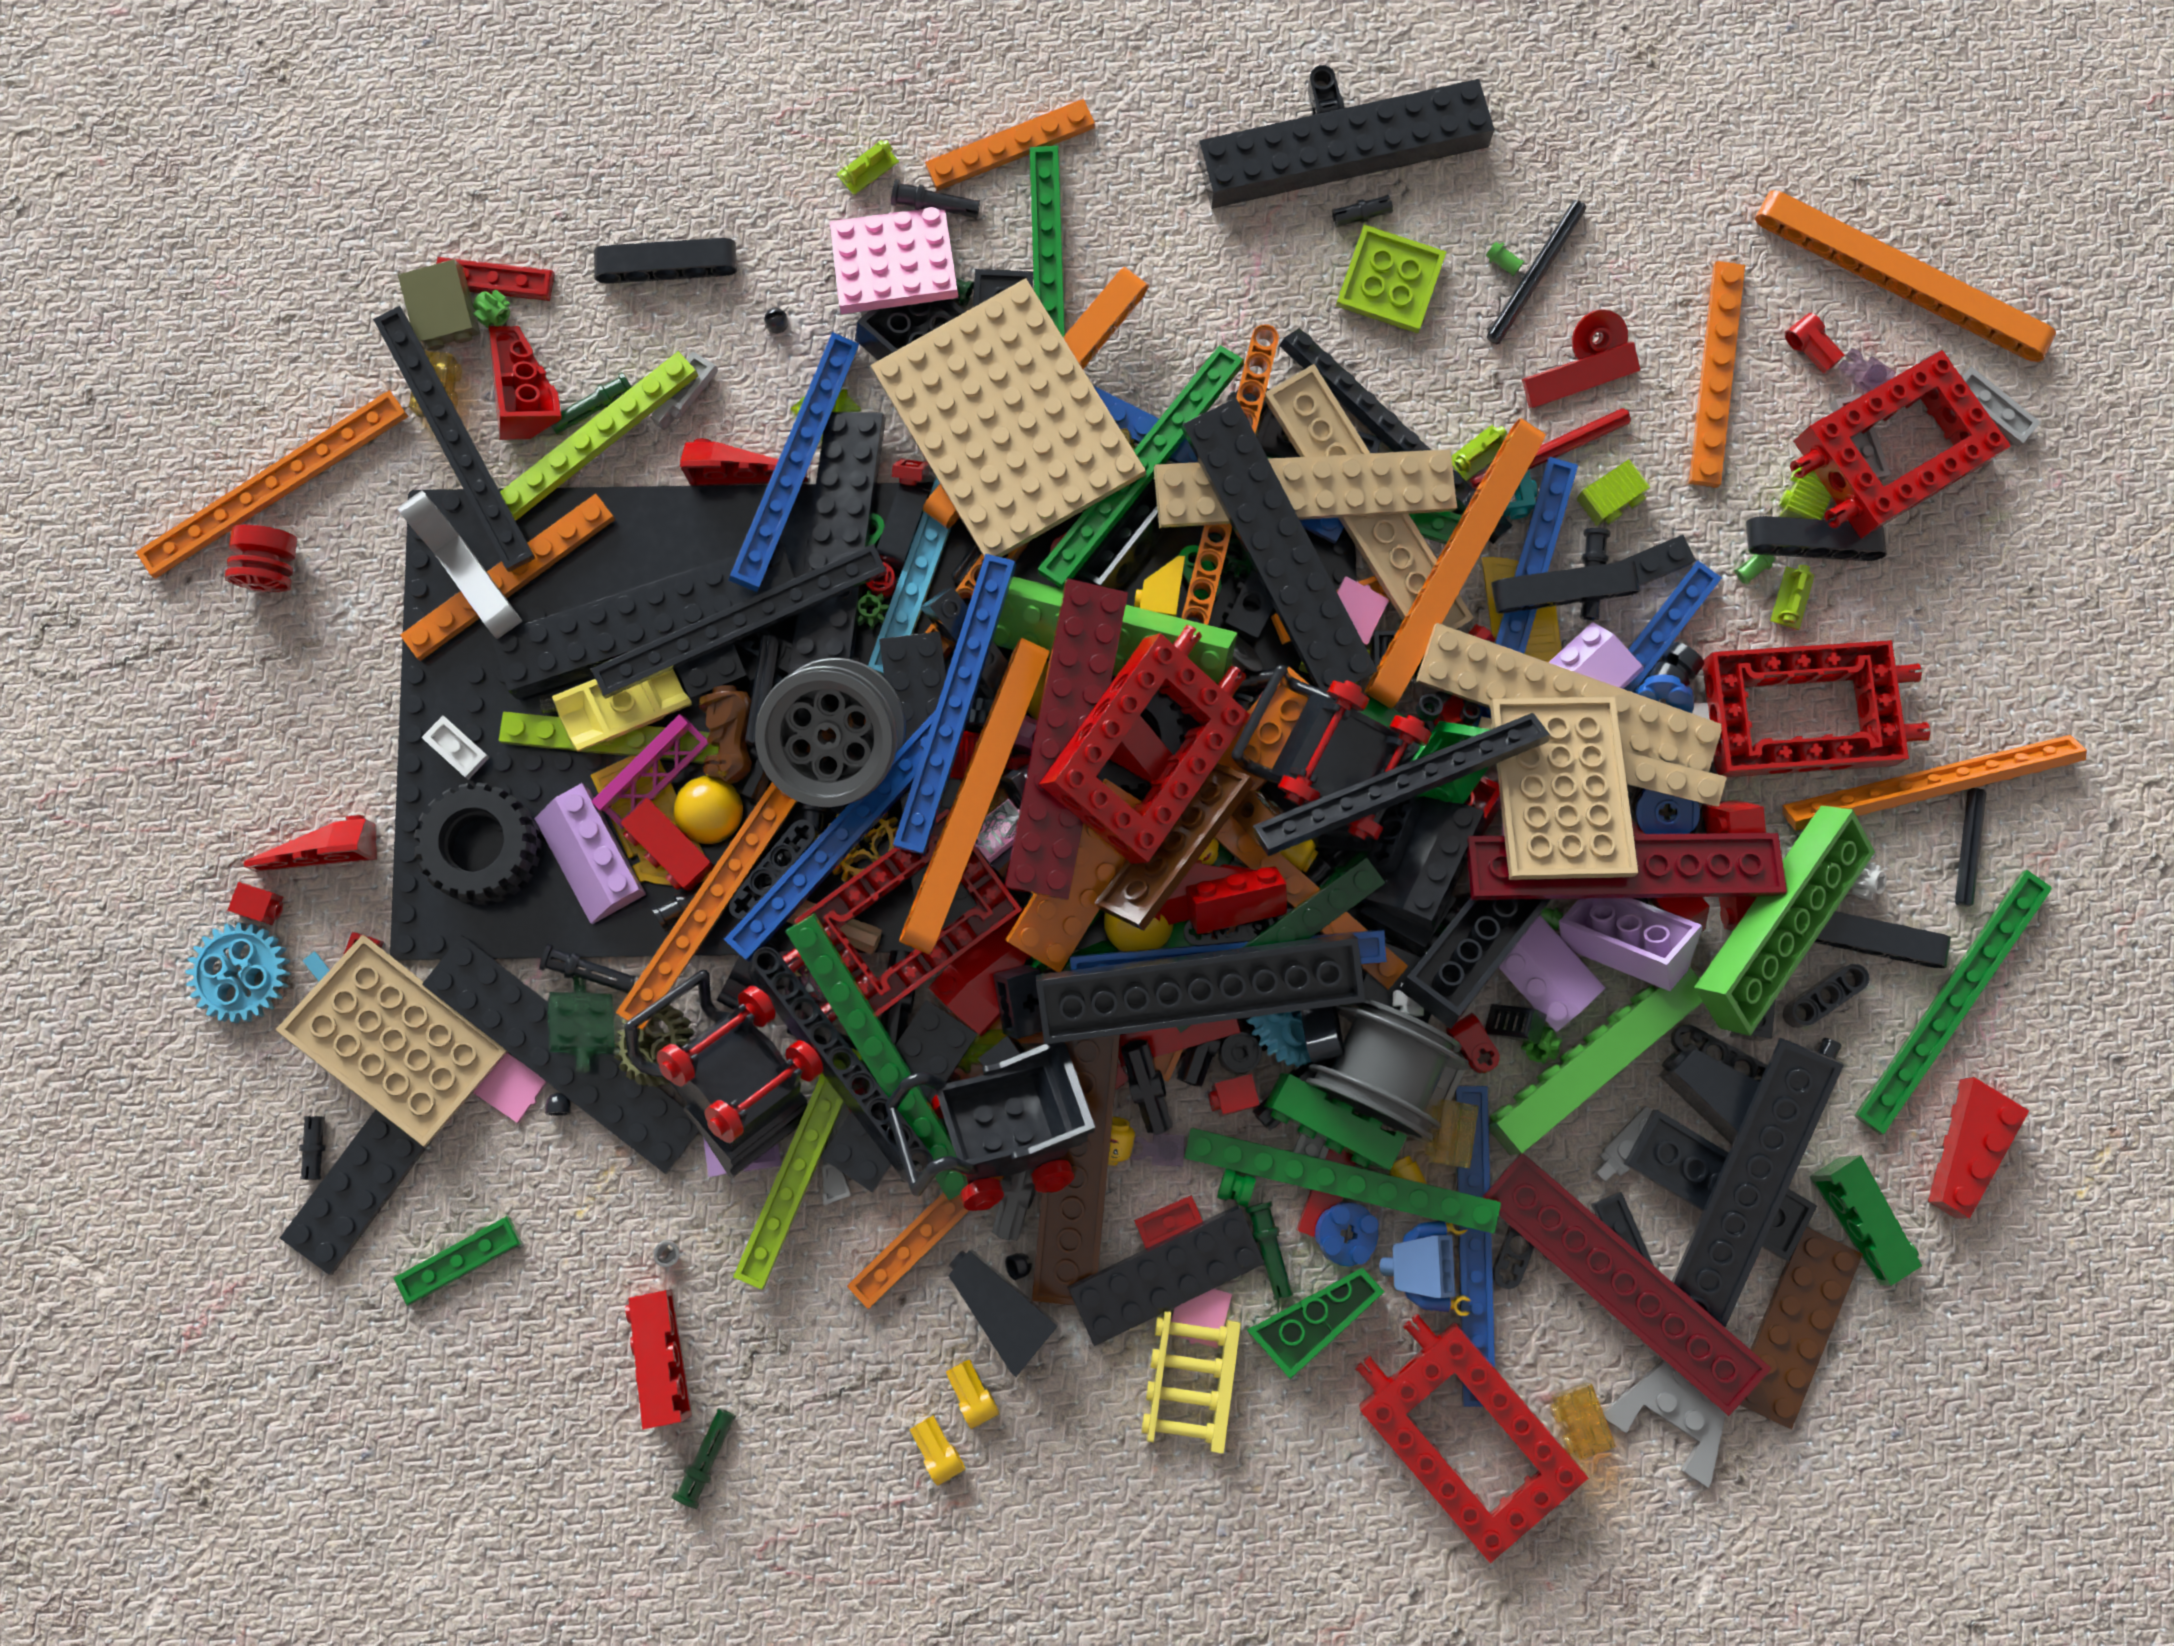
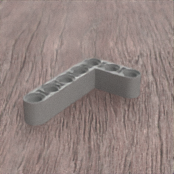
(460, 564)

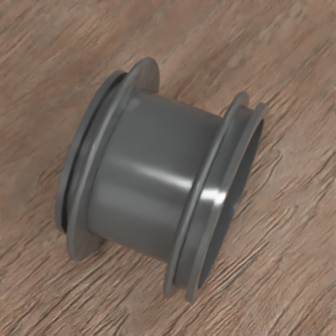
(803, 774)
(1389, 1067)

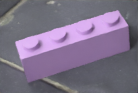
(1599, 656)
(589, 854)
(1632, 938)
(1551, 975)

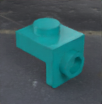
(1524, 497)

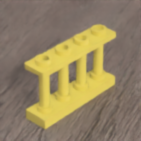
(1221, 1368)

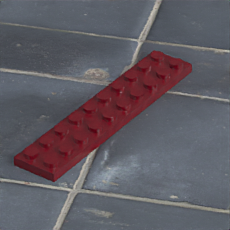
(1075, 681)
(1666, 869)
(1627, 1284)

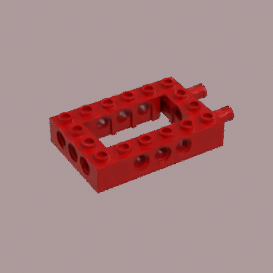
(1849, 478)
(1152, 666)
(1878, 703)
(992, 910)
(1398, 1394)

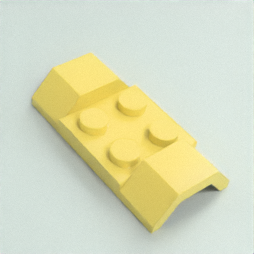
(594, 719)

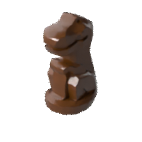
(727, 722)

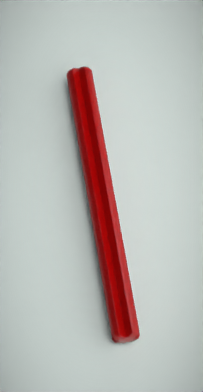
(1572, 440)

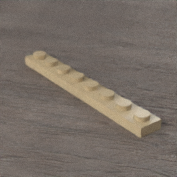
(1665, 777)

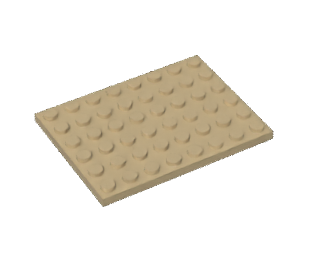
(1008, 420)

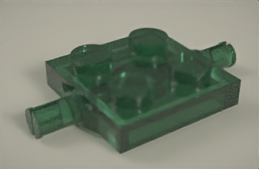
(581, 1023)

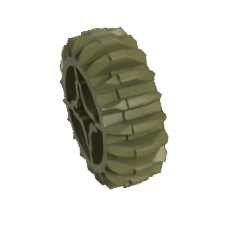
(652, 1041)

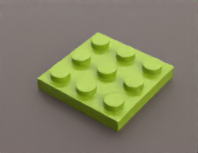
(1390, 278)

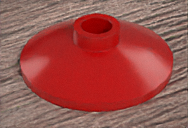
(1611, 332)

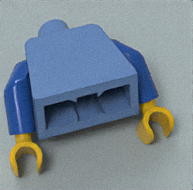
(1426, 1267)

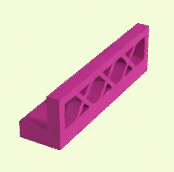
(644, 761)

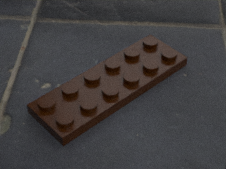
(1143, 888)
(1800, 1324)

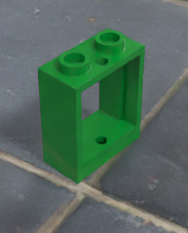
(1443, 736)

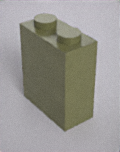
(439, 304)

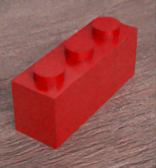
(666, 846)
(1236, 899)

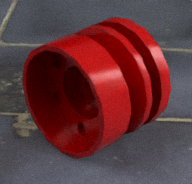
(261, 558)

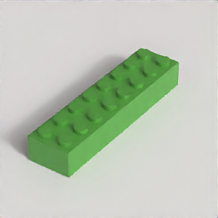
(1033, 613)
(1783, 927)
(1592, 1064)

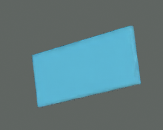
(316, 965)

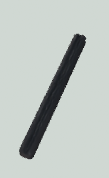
(1536, 272)

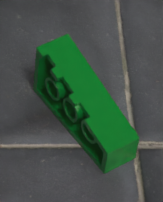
(1334, 1122)
(1867, 1218)
(1310, 1325)

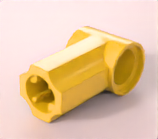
(975, 1401)
(940, 1457)

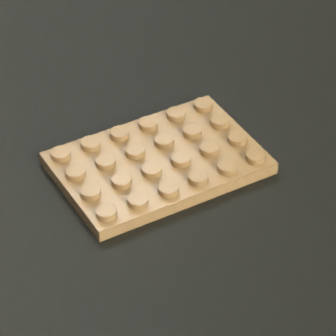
(1568, 797)
(392, 1041)

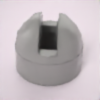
(671, 1257)

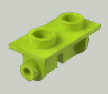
(868, 167)
(1478, 452)
(1792, 596)

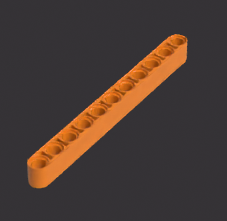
(1906, 276)
(1085, 341)
(1208, 550)
(1455, 563)
(974, 797)

